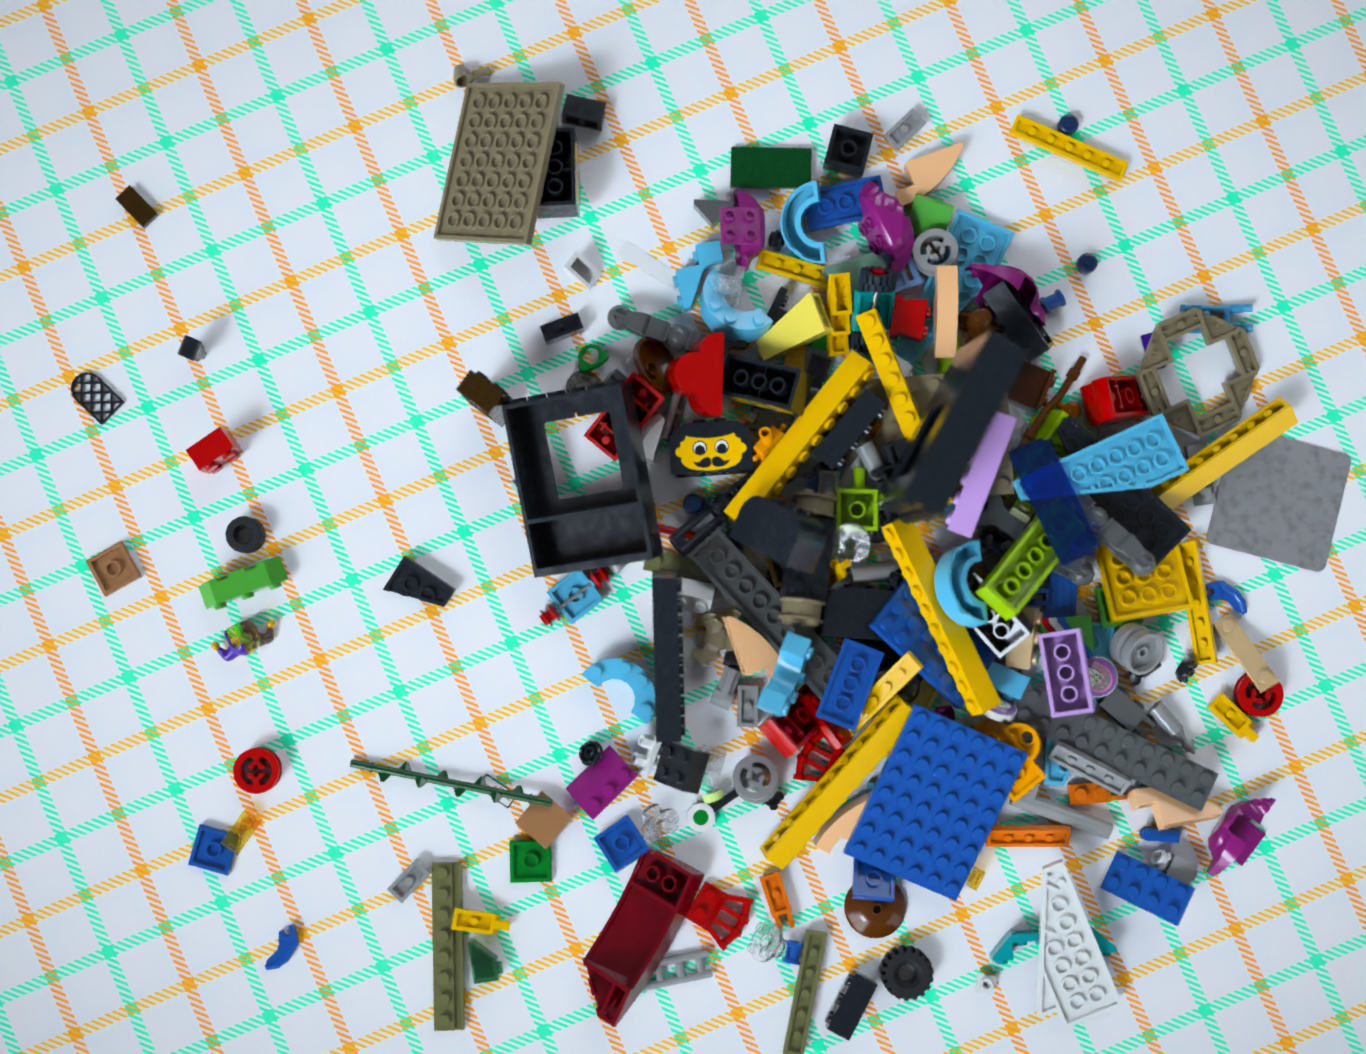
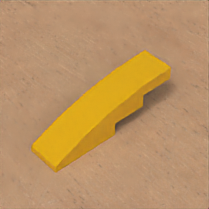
(838, 310)

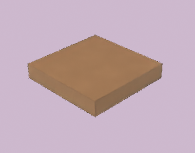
(114, 568)
(544, 822)

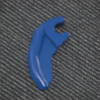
(1225, 592)
(285, 950)

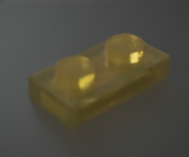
(241, 831)

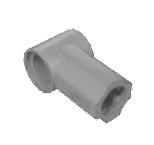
(724, 691)

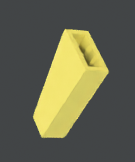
(798, 327)

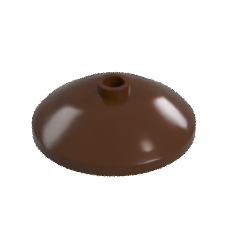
(651, 362)
(875, 924)

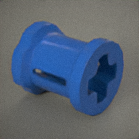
(1052, 301)
(792, 952)

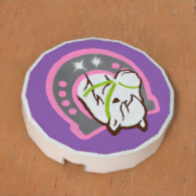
(1102, 676)
(1005, 710)

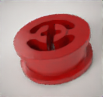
(1244, 699)
(257, 754)

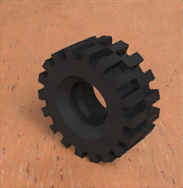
(906, 988)

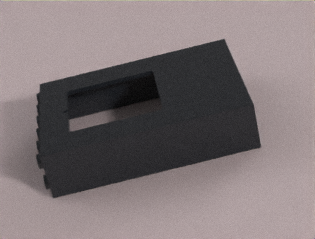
(952, 428)
(588, 528)

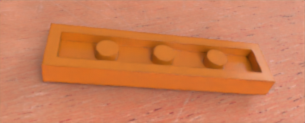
(1029, 836)

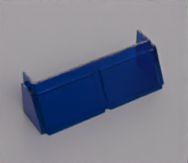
(1054, 501)

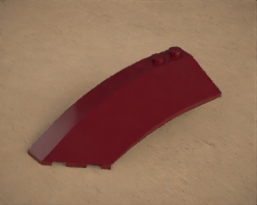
(639, 932)

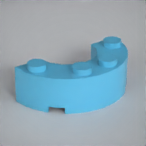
(792, 223)
(725, 319)
(952, 585)
(632, 675)
(786, 676)

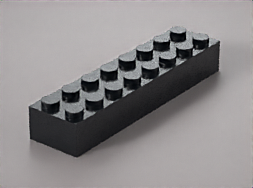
(667, 663)

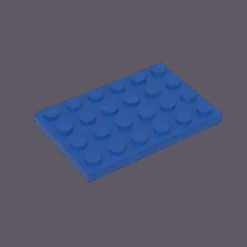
(906, 630)

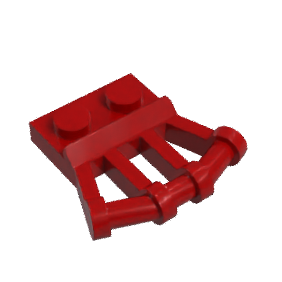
(802, 757)
(707, 906)

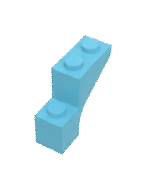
(689, 278)

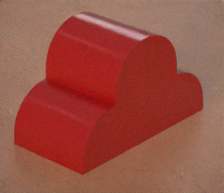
(700, 375)
(1113, 400)
(648, 403)
(793, 730)

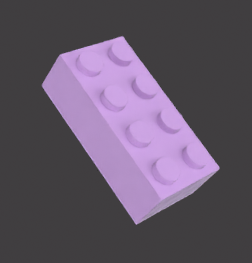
(1066, 673)

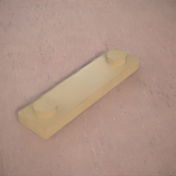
(1245, 653)

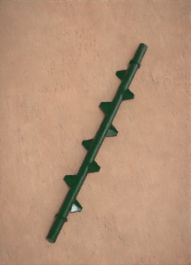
(458, 786)

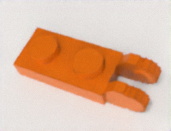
(1090, 793)
(776, 897)

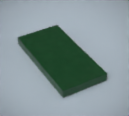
(770, 167)

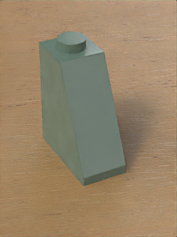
(854, 266)

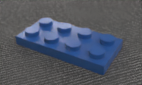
(838, 204)
(849, 684)
(1147, 888)

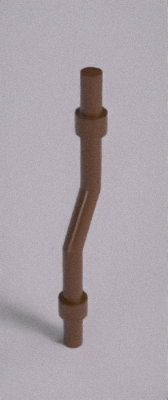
(1071, 376)

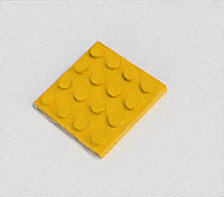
(1143, 596)

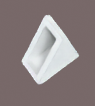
(582, 270)

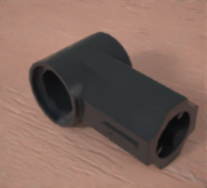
(192, 349)

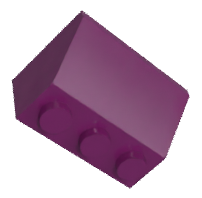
(601, 783)

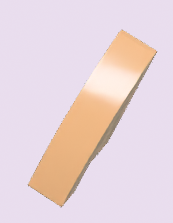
(927, 173)
(945, 311)
(750, 648)
(1169, 811)
(840, 824)

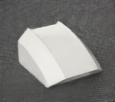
(652, 437)

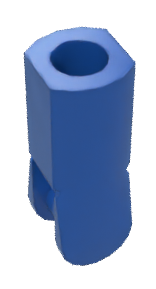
(1165, 835)

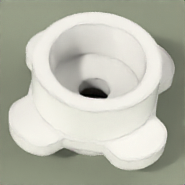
(1160, 859)
(981, 979)

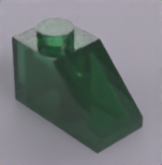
(484, 963)

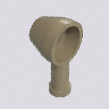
(463, 75)

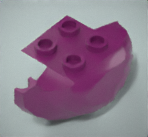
(886, 226)
(743, 227)
(993, 275)
(1234, 834)

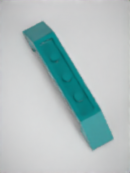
(1004, 950)

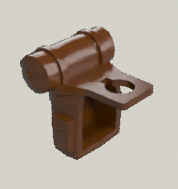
(978, 323)

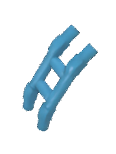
(1226, 310)

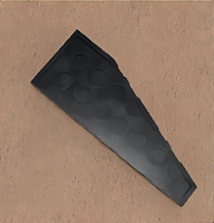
(1136, 509)

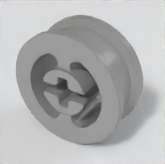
(941, 242)
(749, 765)

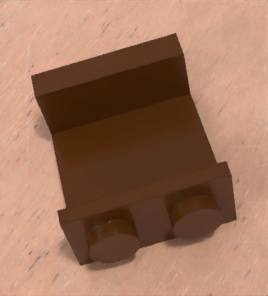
(1032, 386)

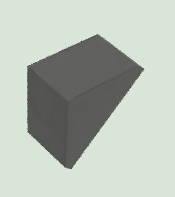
(710, 210)

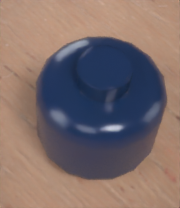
(1067, 124)
(1086, 263)
(692, 503)

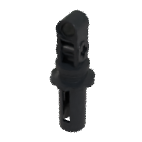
(716, 509)

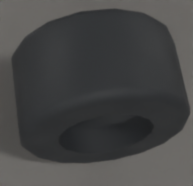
(232, 534)

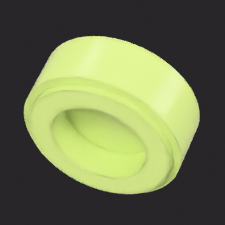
(713, 796)

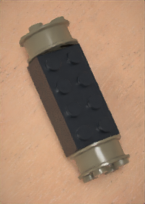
(804, 592)

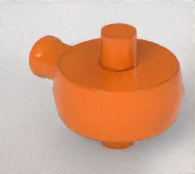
(1070, 408)

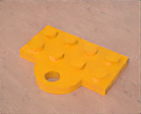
(1030, 773)

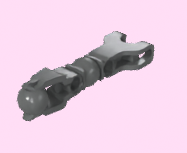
(675, 336)
(1003, 523)
(1117, 539)

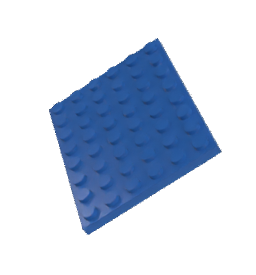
(935, 802)

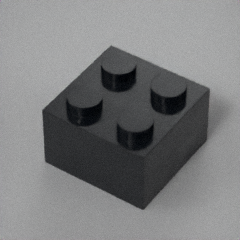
(847, 151)
(681, 767)

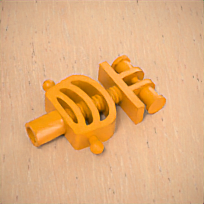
(768, 441)

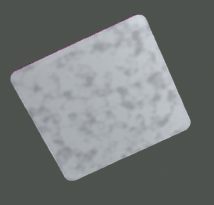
(1281, 503)

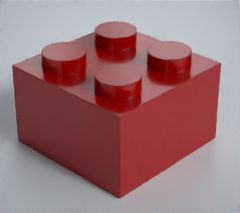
(214, 451)

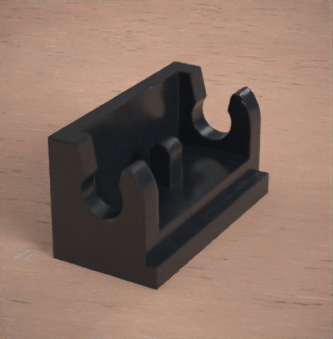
(584, 112)
(562, 328)

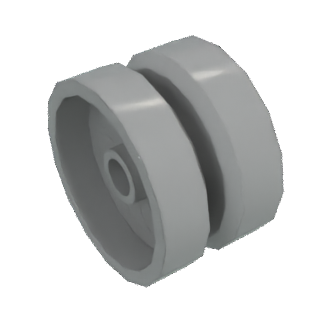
(1136, 648)

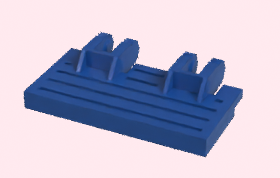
(1058, 598)

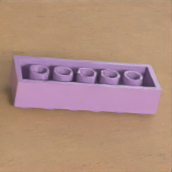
(981, 476)

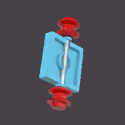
(574, 596)

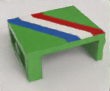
(1066, 623)

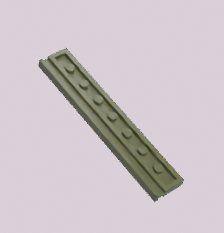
(447, 947)

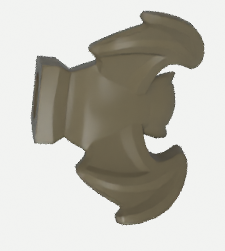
(713, 638)

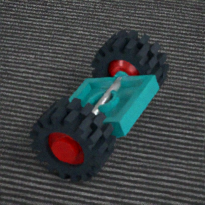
(877, 292)

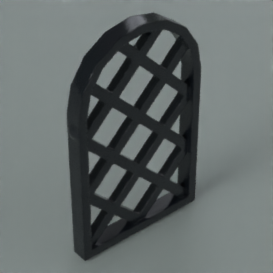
(91, 392)

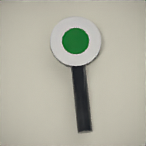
(702, 816)

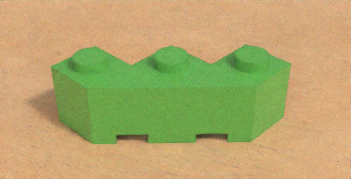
(243, 583)

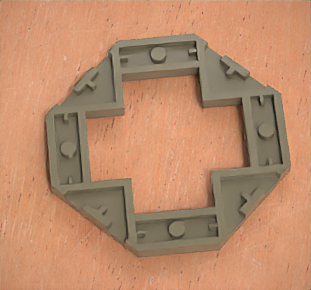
(1236, 389)

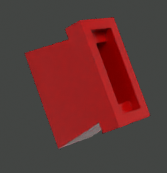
(909, 319)

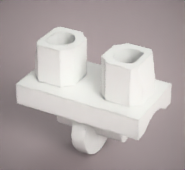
(650, 753)

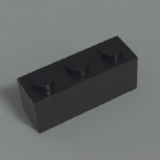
(850, 1004)

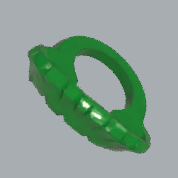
(603, 356)

